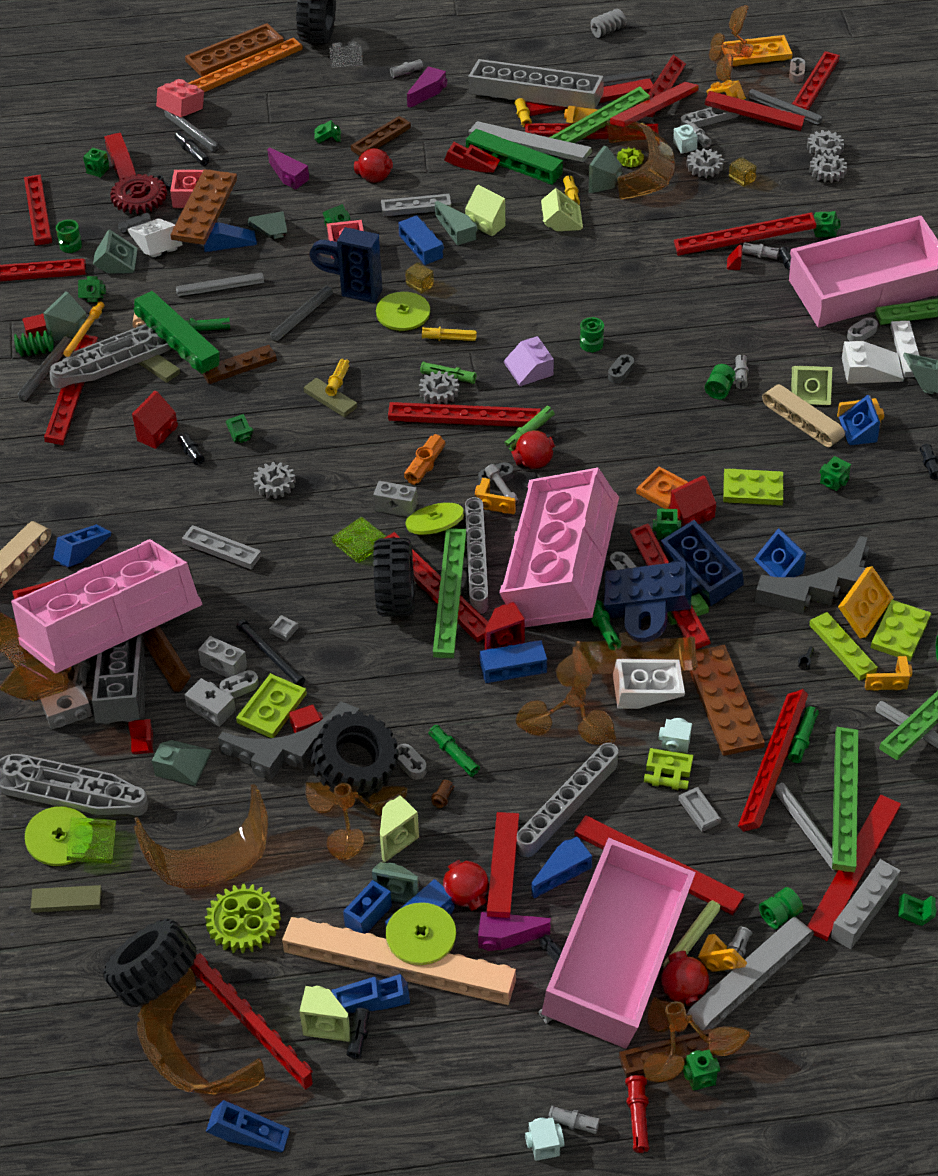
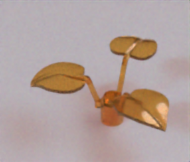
(742, 49)
(573, 672)
(347, 843)
(673, 1016)

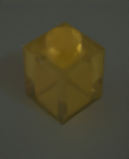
(742, 171)
(419, 277)

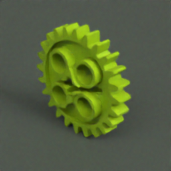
(243, 918)

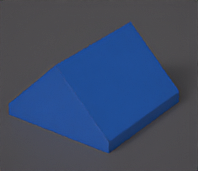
(861, 422)
(781, 556)

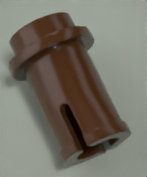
(440, 798)

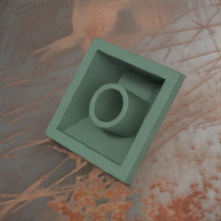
(604, 171)
(269, 224)
(115, 254)
(64, 317)
(924, 370)
(180, 761)
(396, 879)

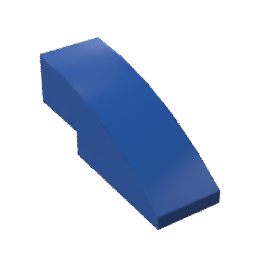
(373, 994)

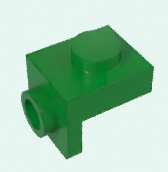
(326, 131)
(239, 428)
(917, 910)

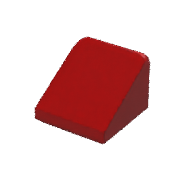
(734, 259)

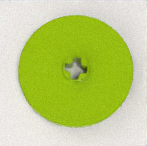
(403, 311)
(434, 518)
(42, 833)
(420, 949)

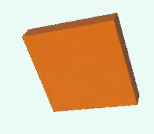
(658, 487)

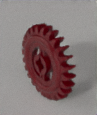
(137, 197)

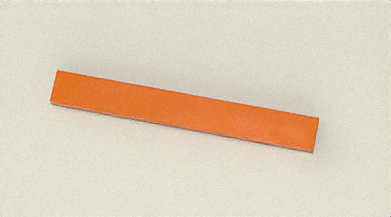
(247, 65)

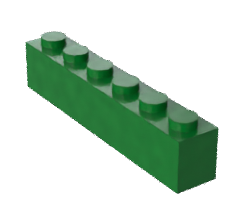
(518, 157)
(176, 332)

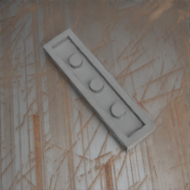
(413, 204)
(221, 547)

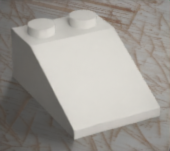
(154, 237)
(870, 363)
(646, 682)

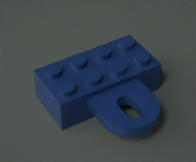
(355, 260)
(711, 568)
(647, 592)

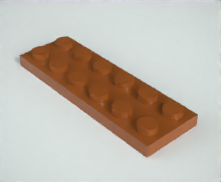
(233, 49)
(204, 207)
(725, 702)

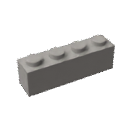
(865, 904)

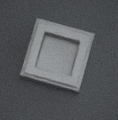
(283, 628)

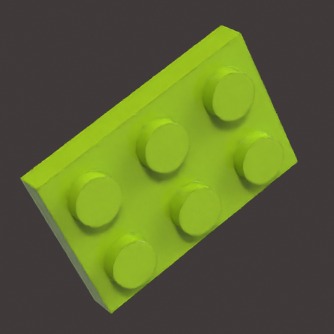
(753, 486)
(900, 630)
(271, 706)

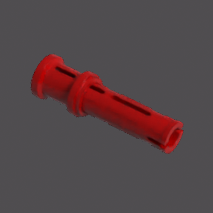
(638, 1102)

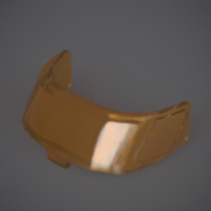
(657, 169)
(603, 660)
(30, 677)
(214, 861)
(160, 1047)

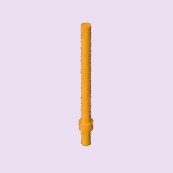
(94, 314)

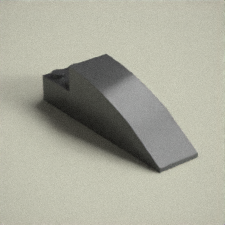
(120, 682)

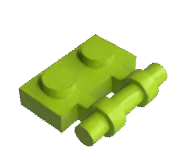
(668, 763)

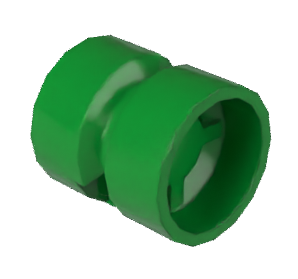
(68, 236)
(591, 334)
(720, 381)
(781, 907)

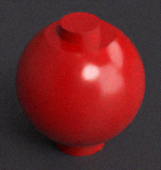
(373, 165)
(533, 450)
(466, 884)
(684, 978)

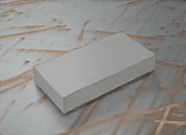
(699, 809)

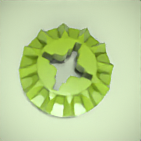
(633, 161)

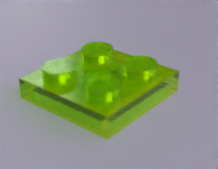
(357, 539)
(91, 840)

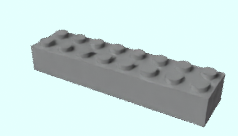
(535, 84)

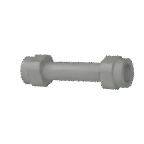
(493, 473)

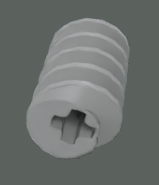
(608, 22)

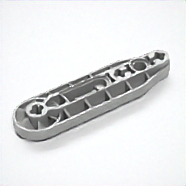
(108, 356)
(69, 786)

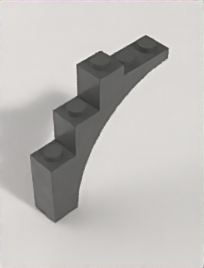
(797, 592)
(270, 754)

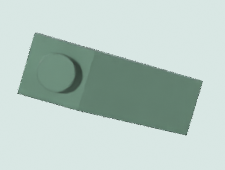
(456, 223)

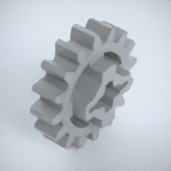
(825, 143)
(704, 163)
(828, 167)
(439, 388)
(274, 480)

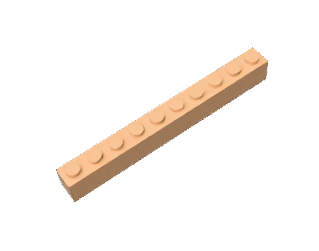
(373, 955)

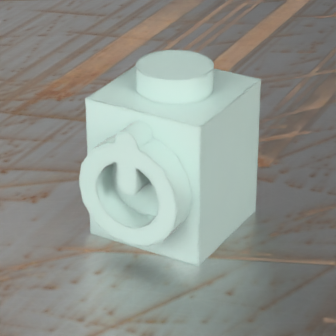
(685, 139)
(676, 735)
(544, 1138)

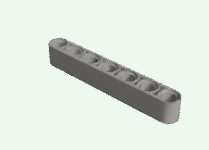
(476, 555)
(567, 800)
(744, 981)

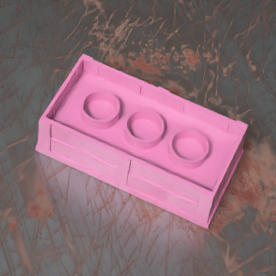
(866, 270)
(560, 547)
(104, 605)
(617, 943)

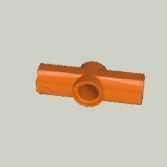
(424, 459)

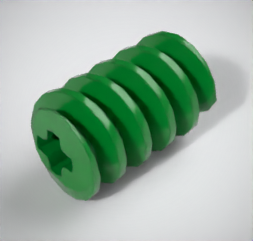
(34, 343)

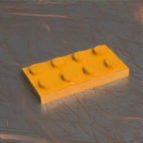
(765, 50)

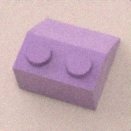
(530, 361)

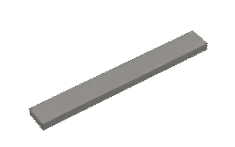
(537, 142)

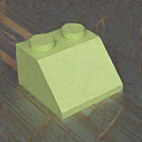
(486, 210)
(561, 212)
(812, 384)
(398, 827)
(323, 1015)

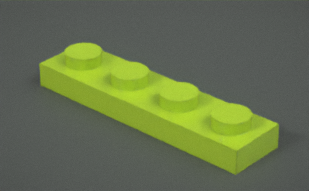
(843, 646)

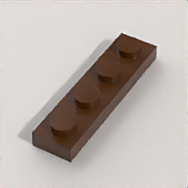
(381, 135)
(240, 364)
(166, 658)
(633, 1059)

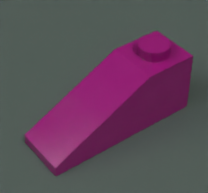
(427, 86)
(288, 169)
(503, 933)

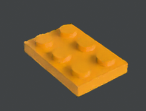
(865, 602)

